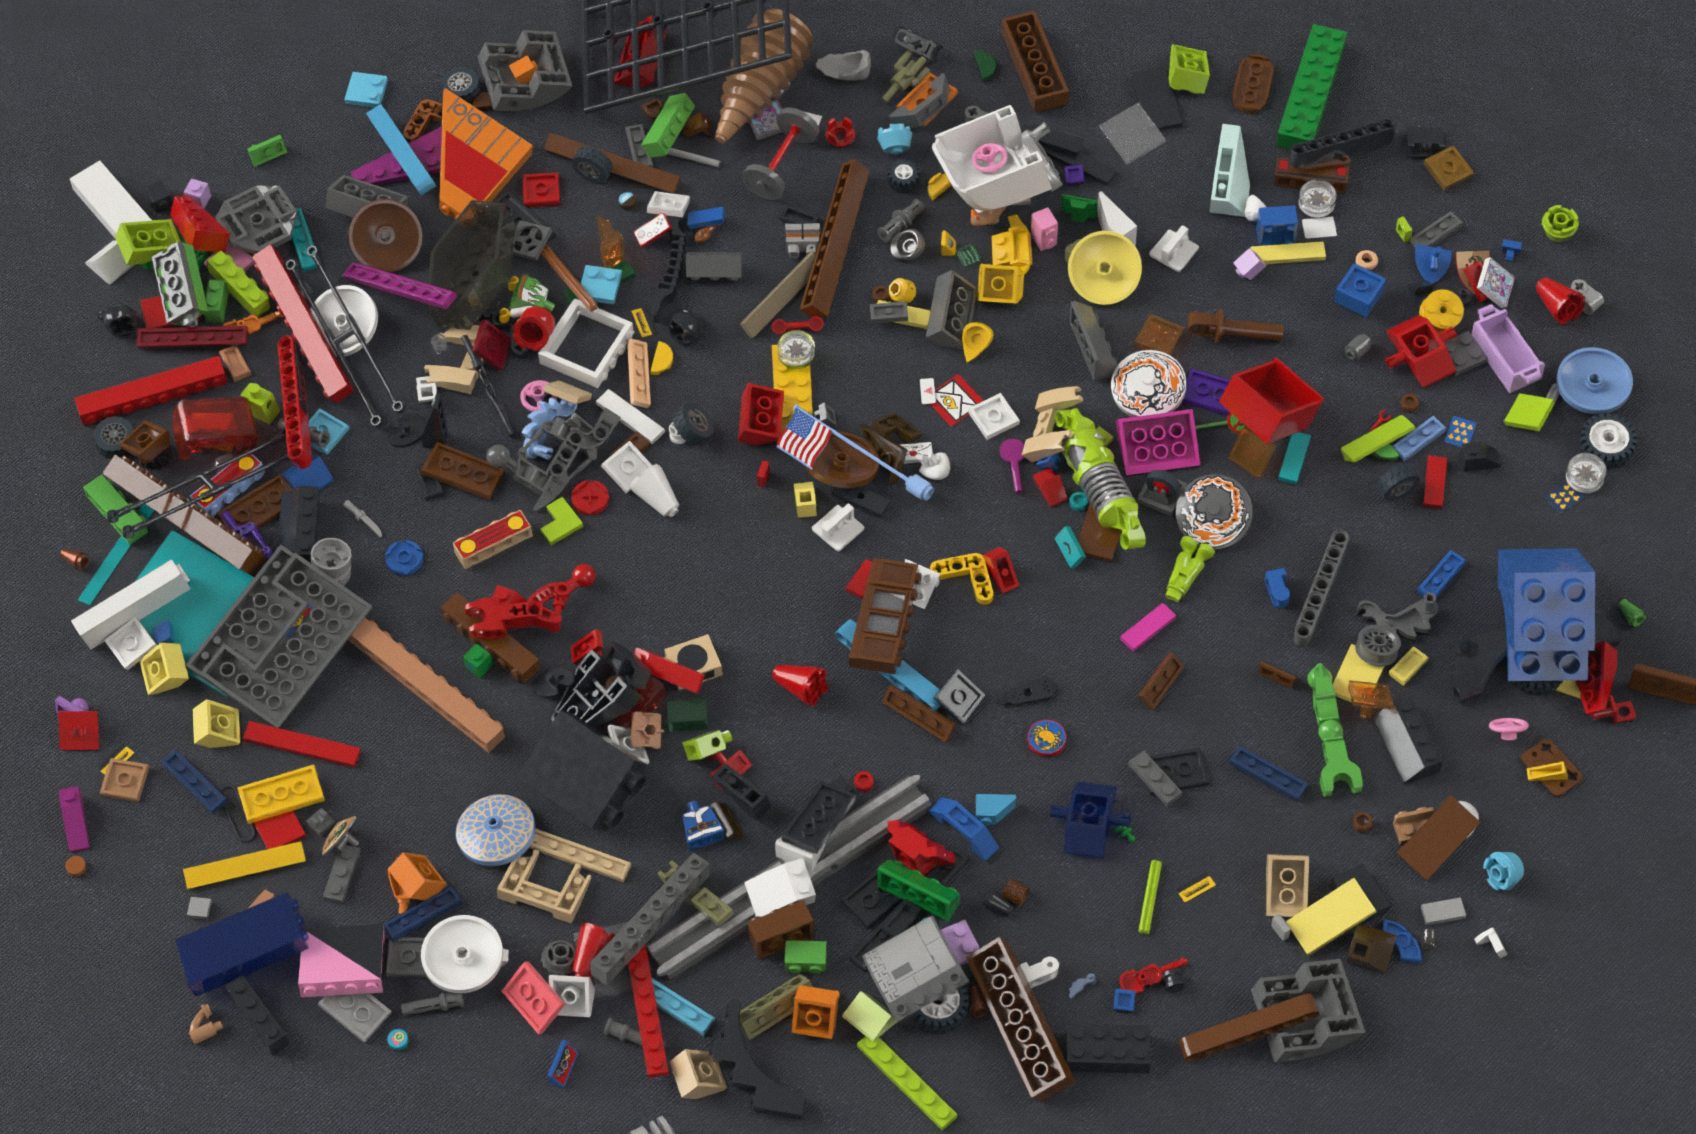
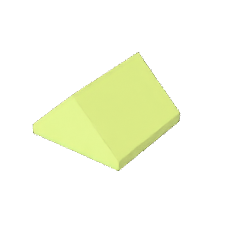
(869, 1016)

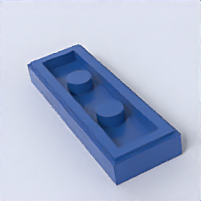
(1442, 574)

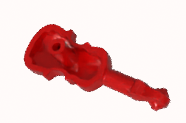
(1147, 976)

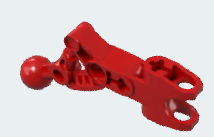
(499, 617)

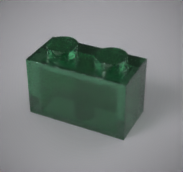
(687, 714)

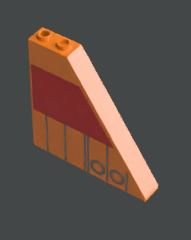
(475, 155)

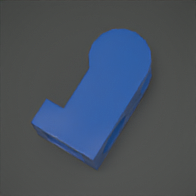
(1275, 585)

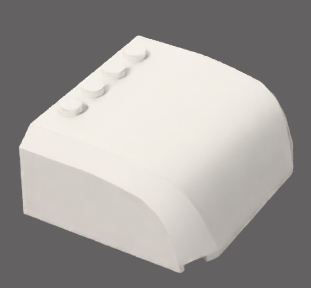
(1014, 182)

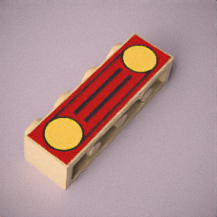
(492, 539)

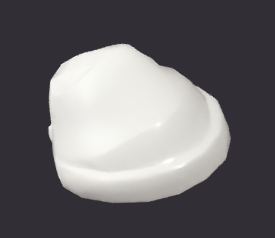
(1252, 207)

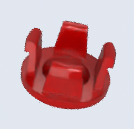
(836, 127)

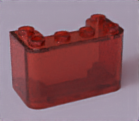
(213, 424)

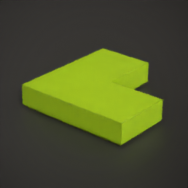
(565, 521)

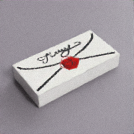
(915, 450)

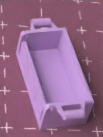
(1506, 349)

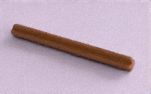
(569, 279)

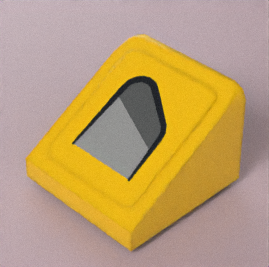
(948, 244)

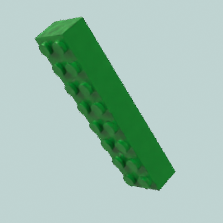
(1312, 86)

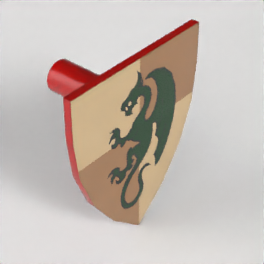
(1467, 258)

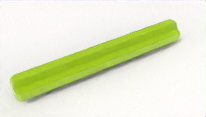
(1150, 896)

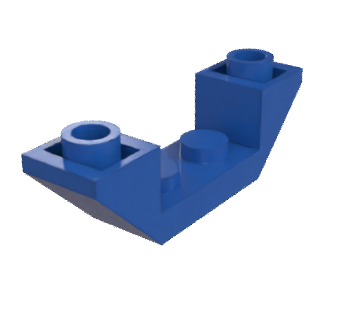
(969, 826)

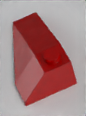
(1601, 673)

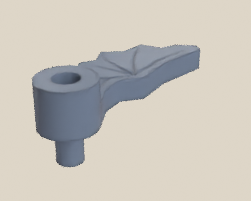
(1080, 983)

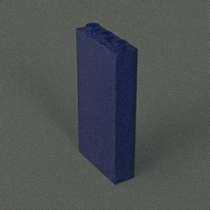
(242, 943)

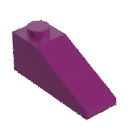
(74, 818)

